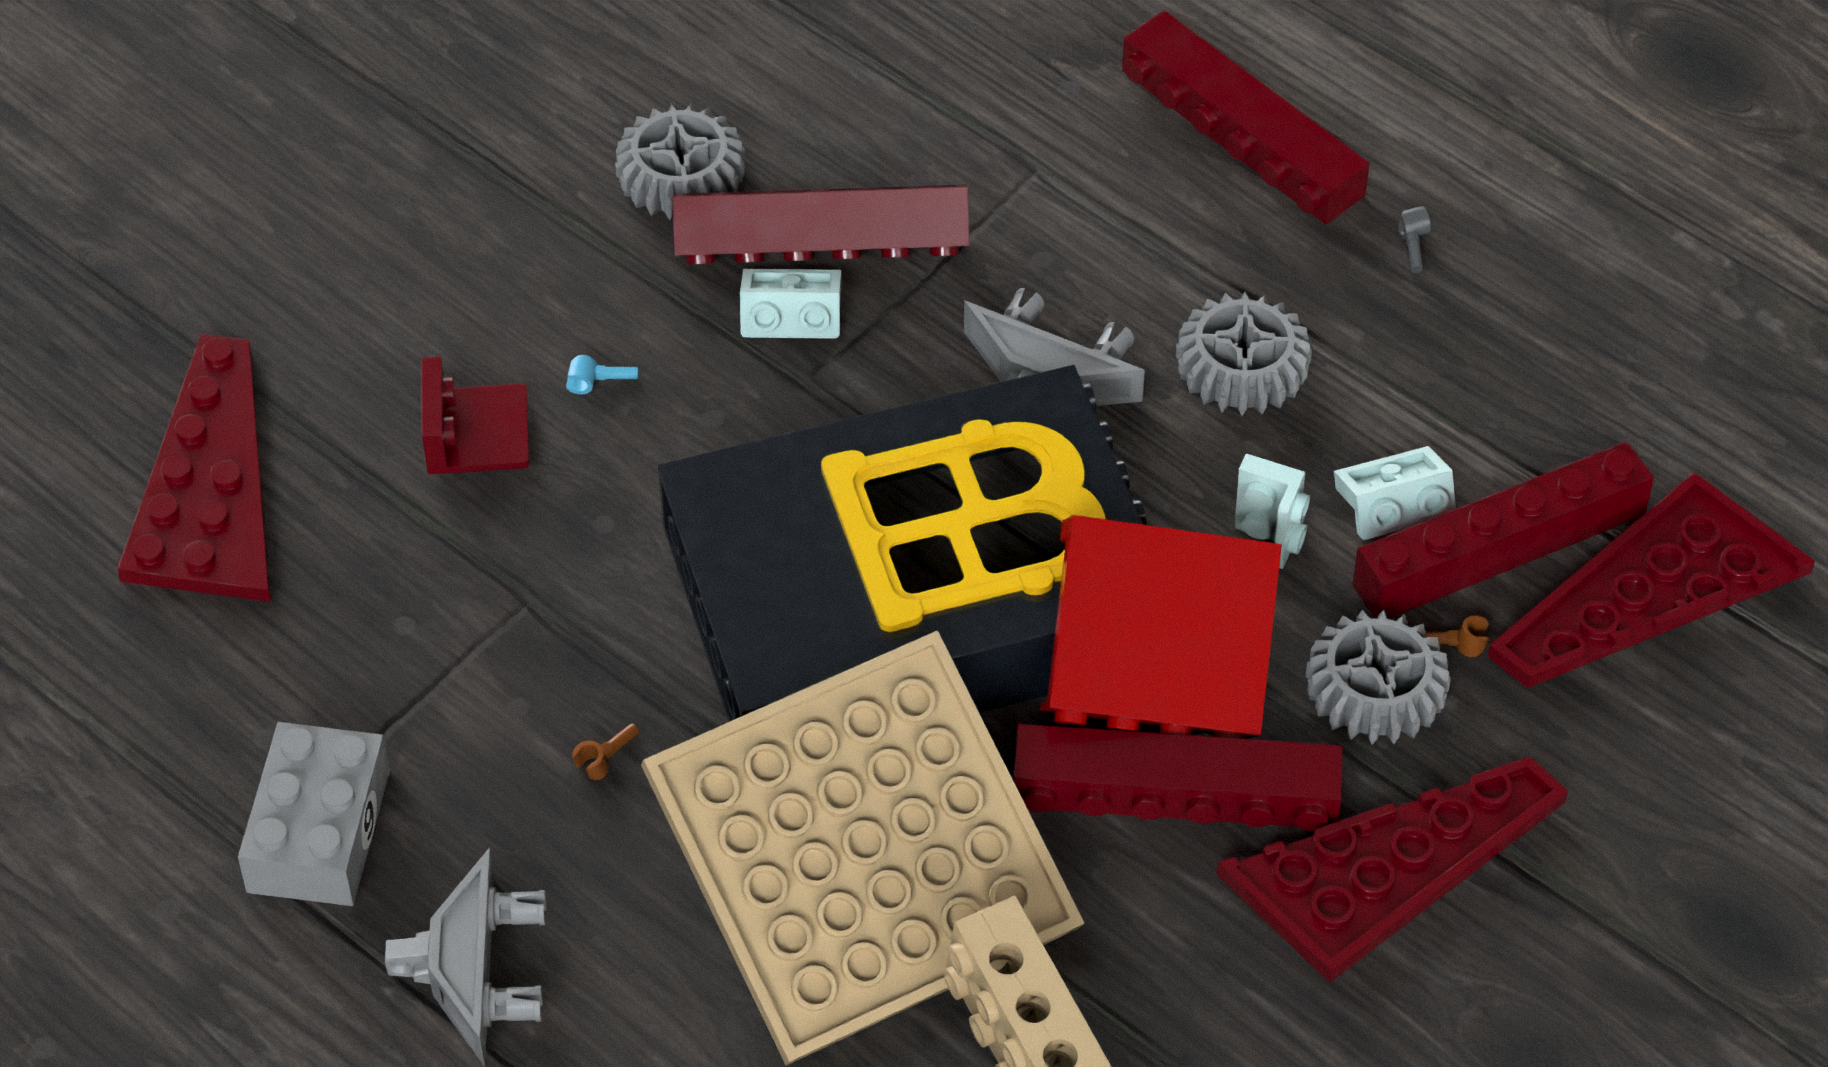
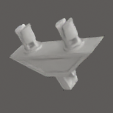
(1019, 350)
(458, 954)

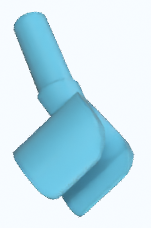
(584, 371)

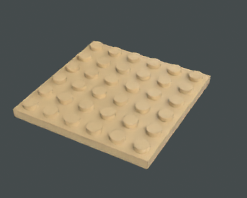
(853, 839)

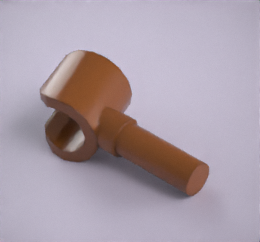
(1467, 638)
(593, 750)

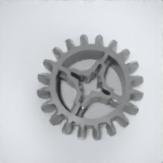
(651, 153)
(1274, 353)
(1382, 664)

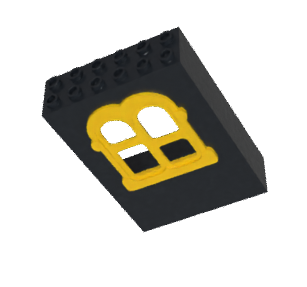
(799, 573)

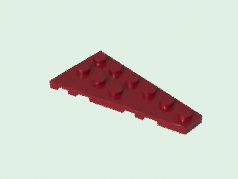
(205, 496)
(1662, 572)
(1384, 867)

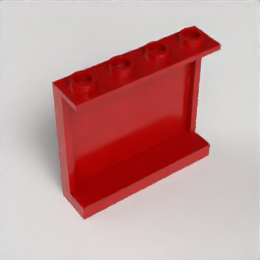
(1162, 629)

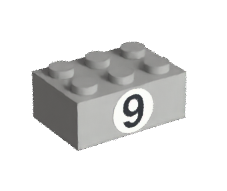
(314, 814)

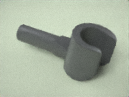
(1414, 223)

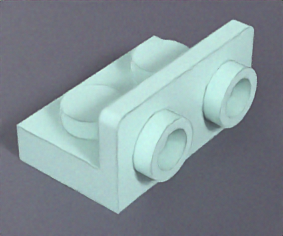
(790, 303)
(1397, 491)
(1272, 504)

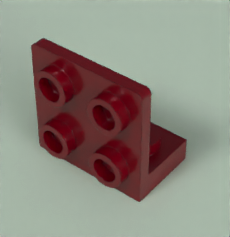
(472, 425)

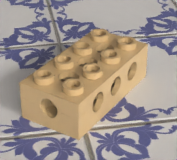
(1016, 992)

